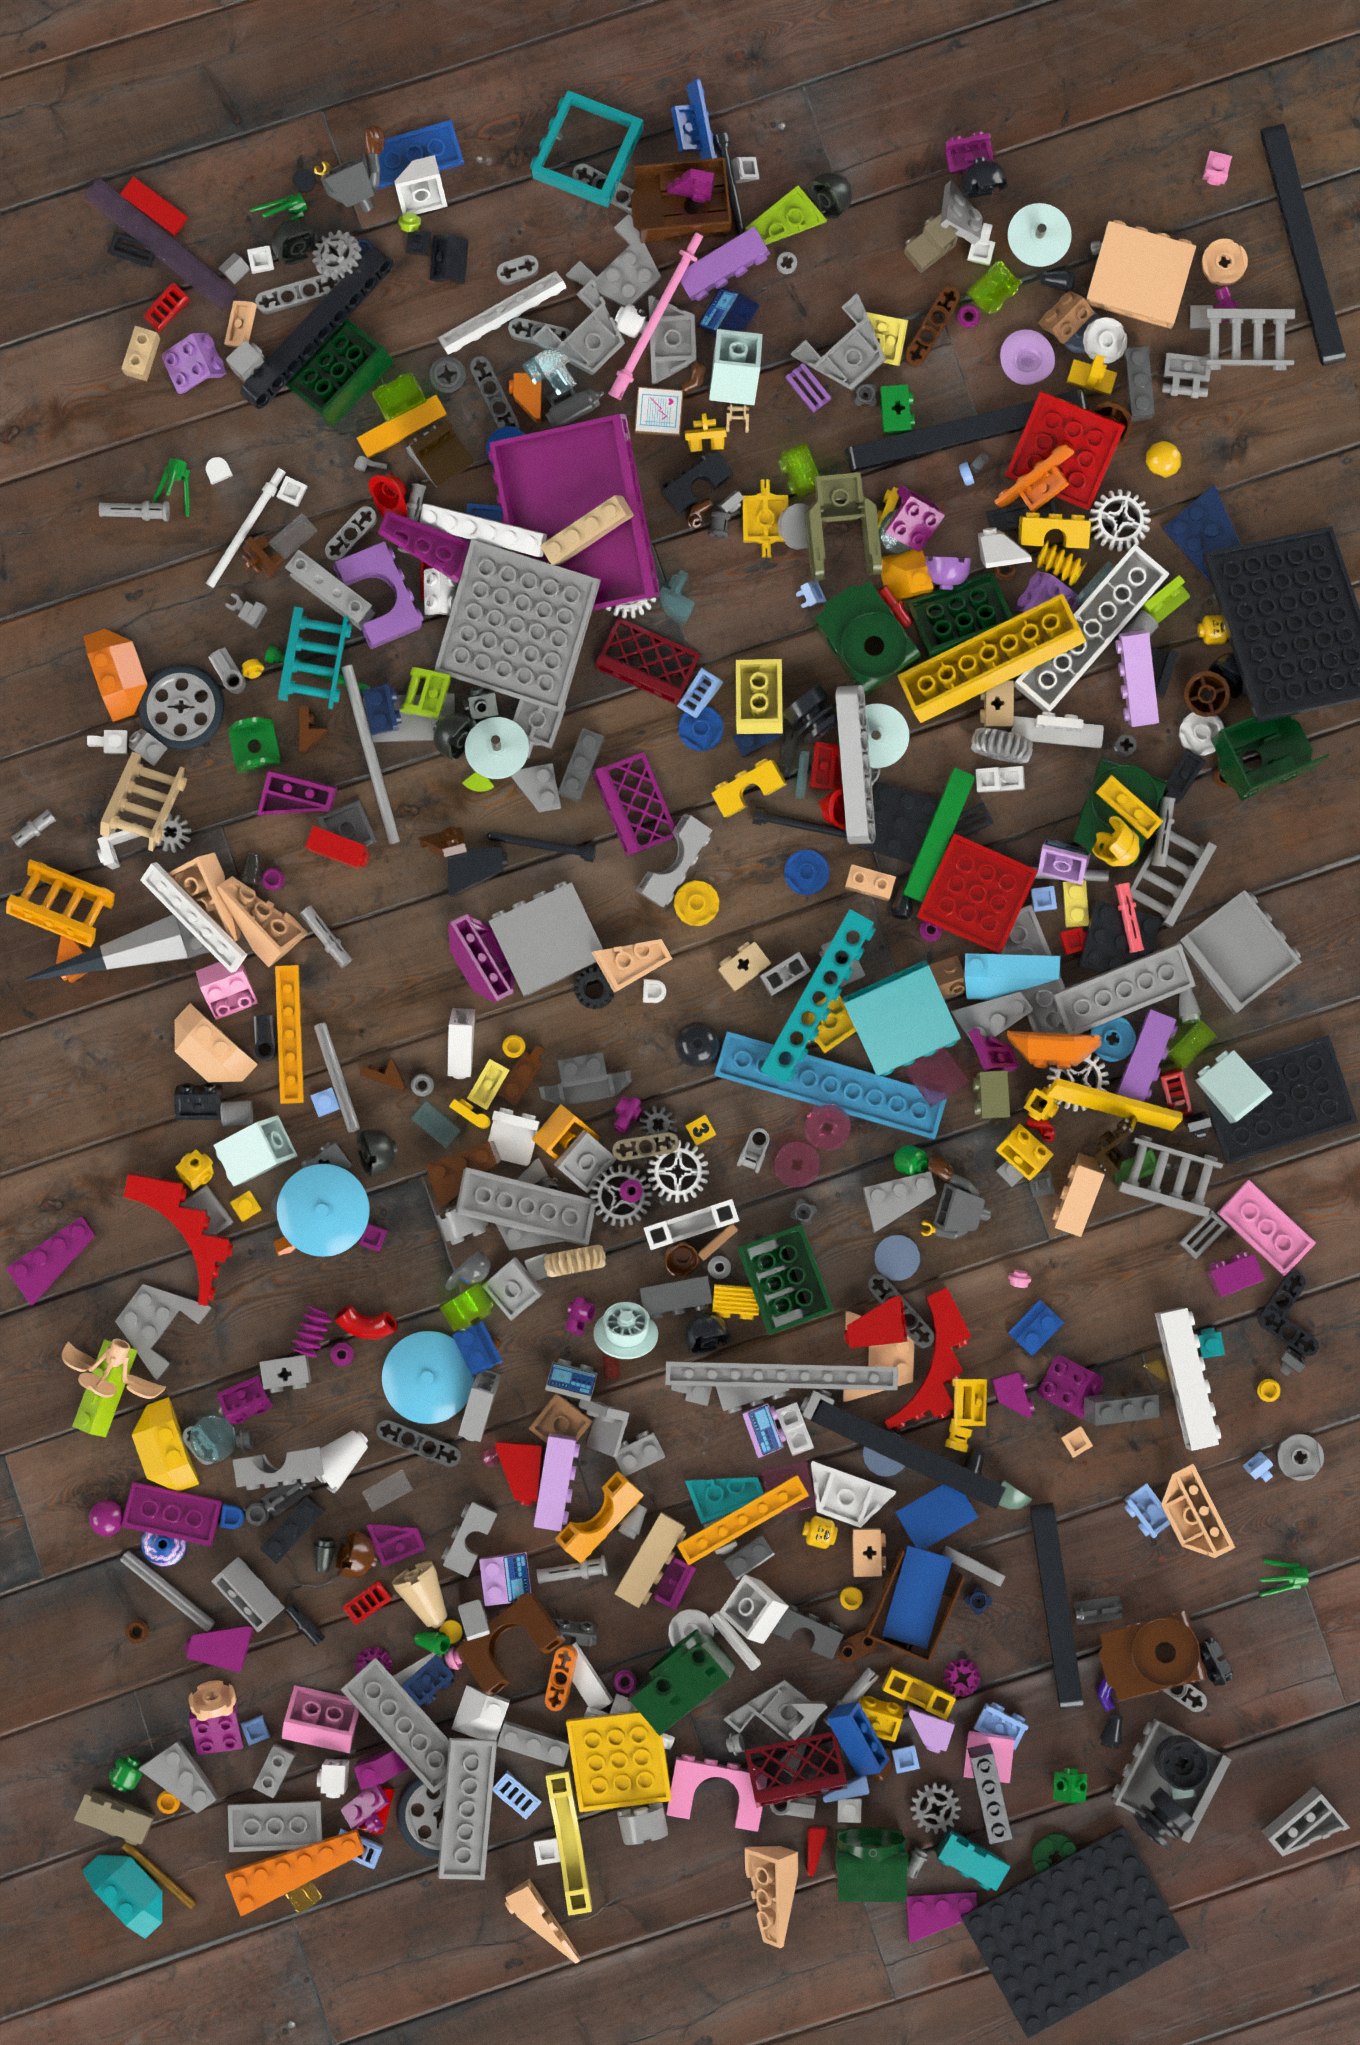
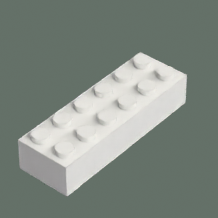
(1187, 1379)

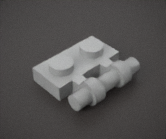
(1187, 368)

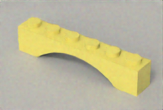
(569, 1841)

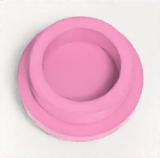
(1019, 1278)
(453, 1659)

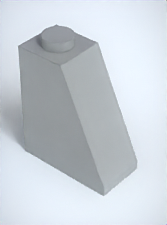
(479, 1405)

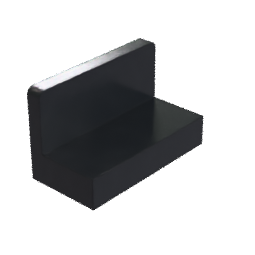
(449, 258)
(1163, 667)

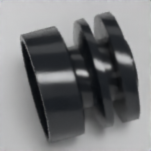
(813, 714)
(1193, 1766)
(1163, 1818)

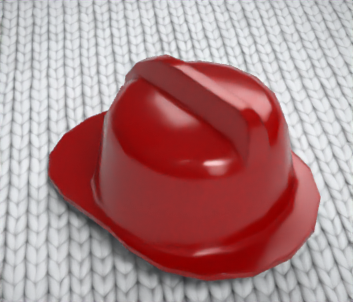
(388, 494)
(833, 808)

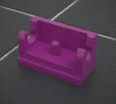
(674, 1582)

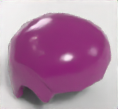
(106, 1518)

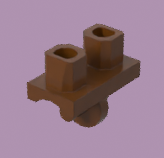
(258, 559)

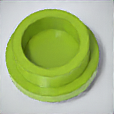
(409, 222)

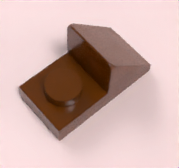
(308, 737)
(391, 1077)

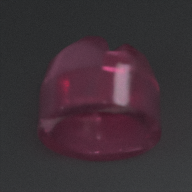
(490, 1457)

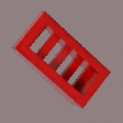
(172, 313)
(1171, 1074)
(382, 1591)
(815, 1840)

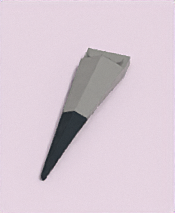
(154, 943)

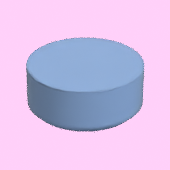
(966, 474)

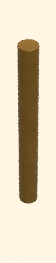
(159, 1875)

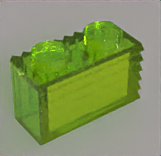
(398, 396)
(800, 470)
(1191, 1044)
(467, 1307)

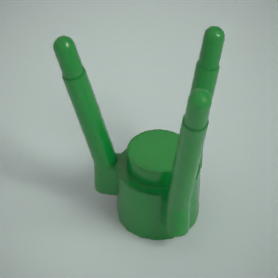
(293, 204)
(175, 472)
(1295, 1577)

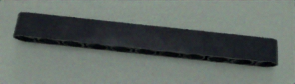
(1303, 244)
(948, 434)

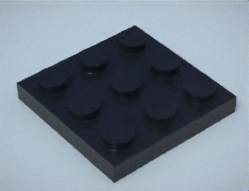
(900, 822)
(1106, 938)

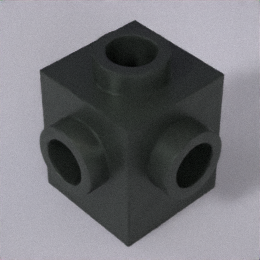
(480, 703)

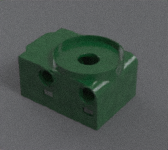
(854, 618)
(1279, 744)
(1096, 812)
(682, 1680)
(871, 1872)

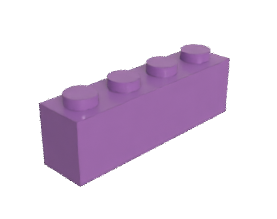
(723, 263)
(1146, 1056)

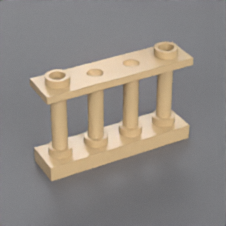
(127, 786)

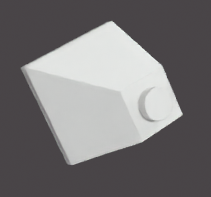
(420, 187)
(999, 549)
(480, 1714)

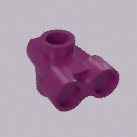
(1223, 295)
(628, 1110)
(579, 1312)

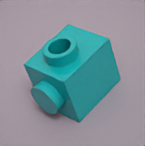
(1210, 1343)

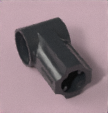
(264, 1034)

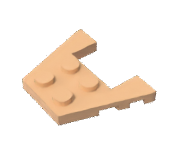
(887, 1355)

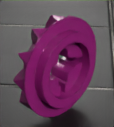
(371, 1653)
(964, 1666)

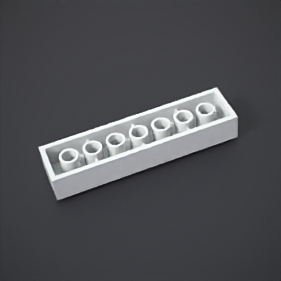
(1100, 621)

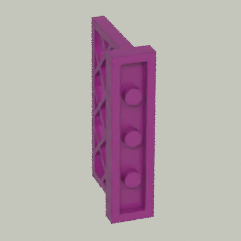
(616, 810)

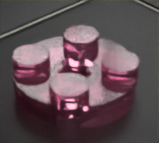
(824, 1139)
(799, 1151)

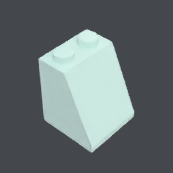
(735, 367)
(1232, 1086)
(255, 1150)

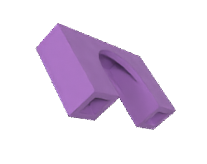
(379, 563)

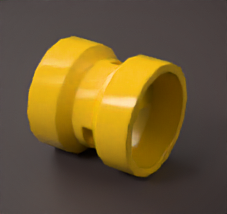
(958, 1443)

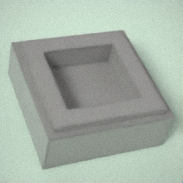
(1194, 317)

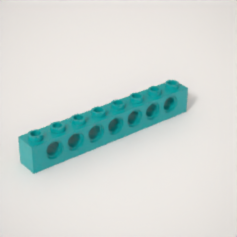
(852, 922)

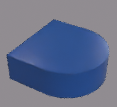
(231, 1516)

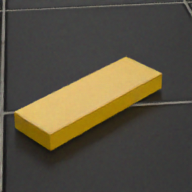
(1129, 807)

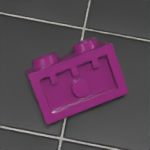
(244, 1400)

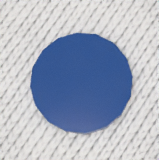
(701, 732)
(806, 872)

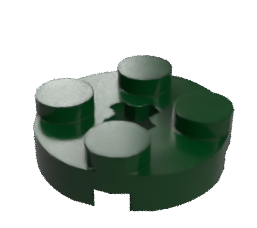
(1049, 1844)

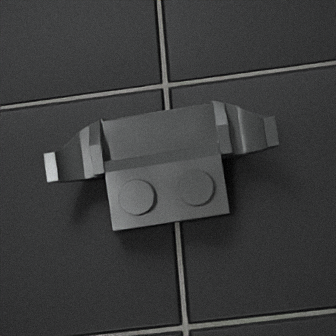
(585, 1081)

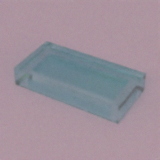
(1094, 583)
(802, 775)
(436, 1124)

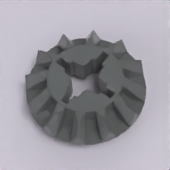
(437, 370)

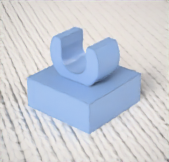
(812, 593)
(1259, 1466)

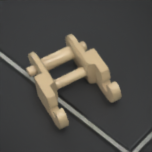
(738, 408)

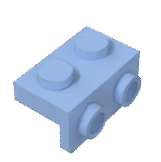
(1148, 1510)
(996, 1721)

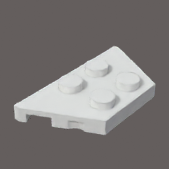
(846, 1495)

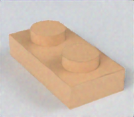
(240, 323)

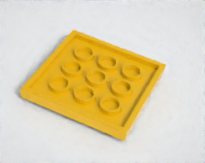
(617, 1761)

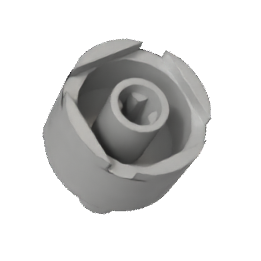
(457, 1226)
(642, 1823)

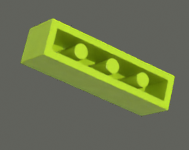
(97, 1411)

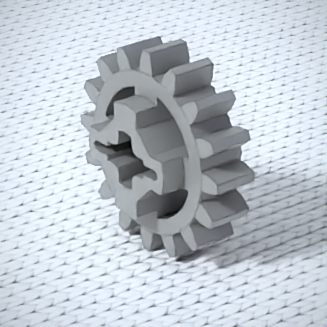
(326, 260)
(945, 1804)

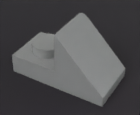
(474, 1619)
(810, 1712)

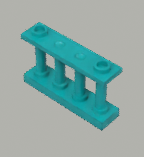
(293, 665)

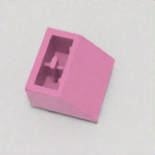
(226, 990)

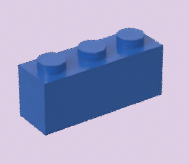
(858, 1739)

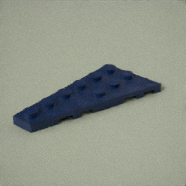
(1202, 529)

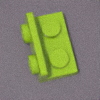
(1166, 600)

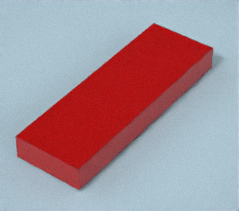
(154, 206)

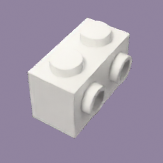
(333, 1777)

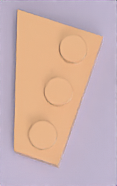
(628, 963)

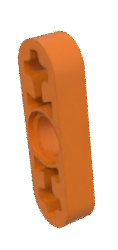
(568, 1670)

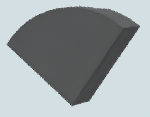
(979, 462)

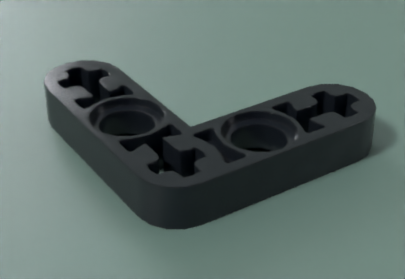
(1280, 1313)

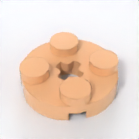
(1231, 251)
(222, 1704)

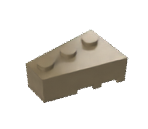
(114, 1816)

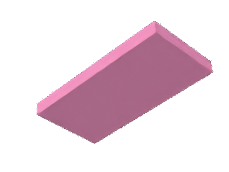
(1266, 1227)

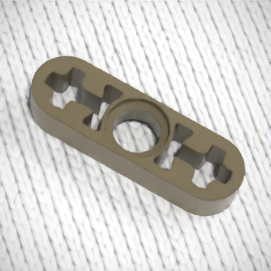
(629, 1155)

